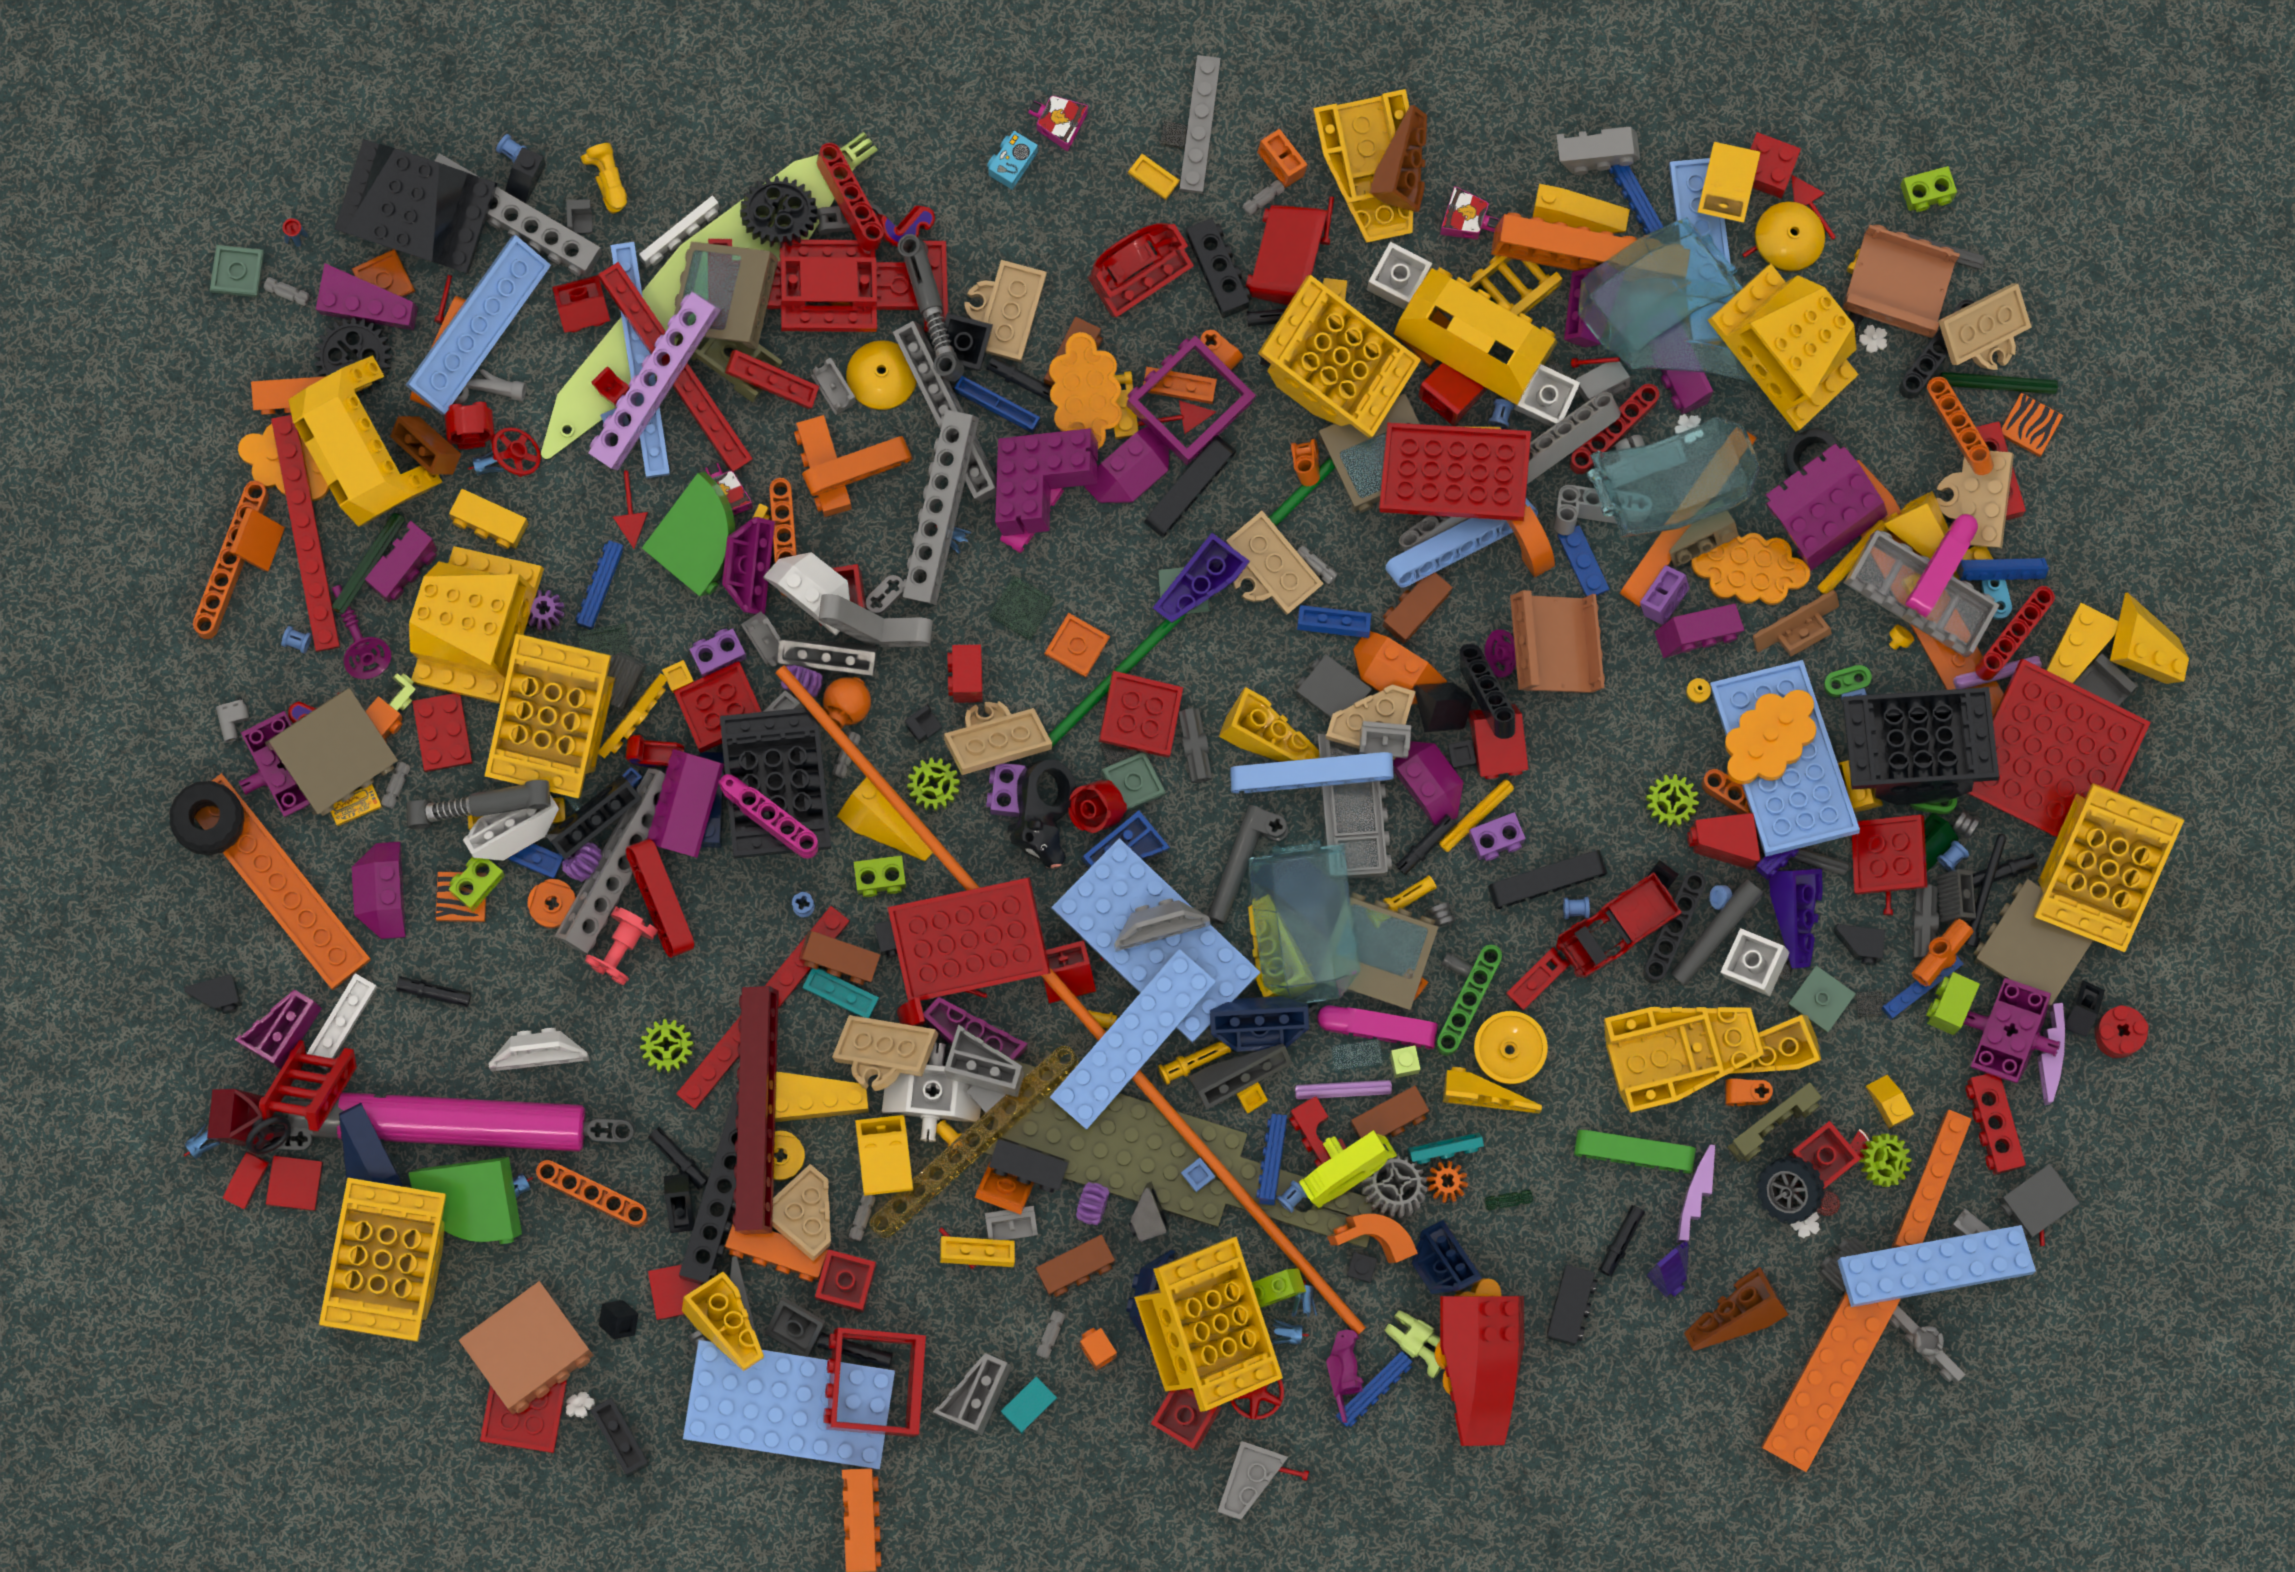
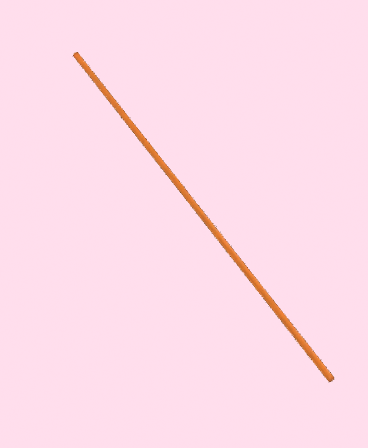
(1077, 1007)

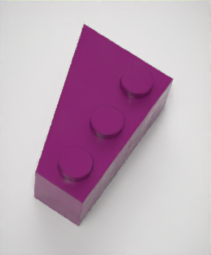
(1576, 329)
(402, 563)
(1699, 630)
(280, 1029)

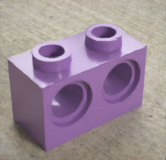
(1664, 595)
(720, 657)
(1004, 789)
(1493, 831)

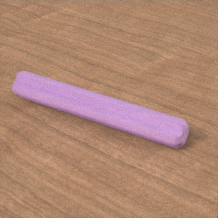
(1971, 679)
(1343, 1089)

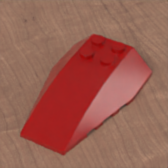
(1483, 1359)

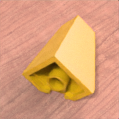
(1920, 524)

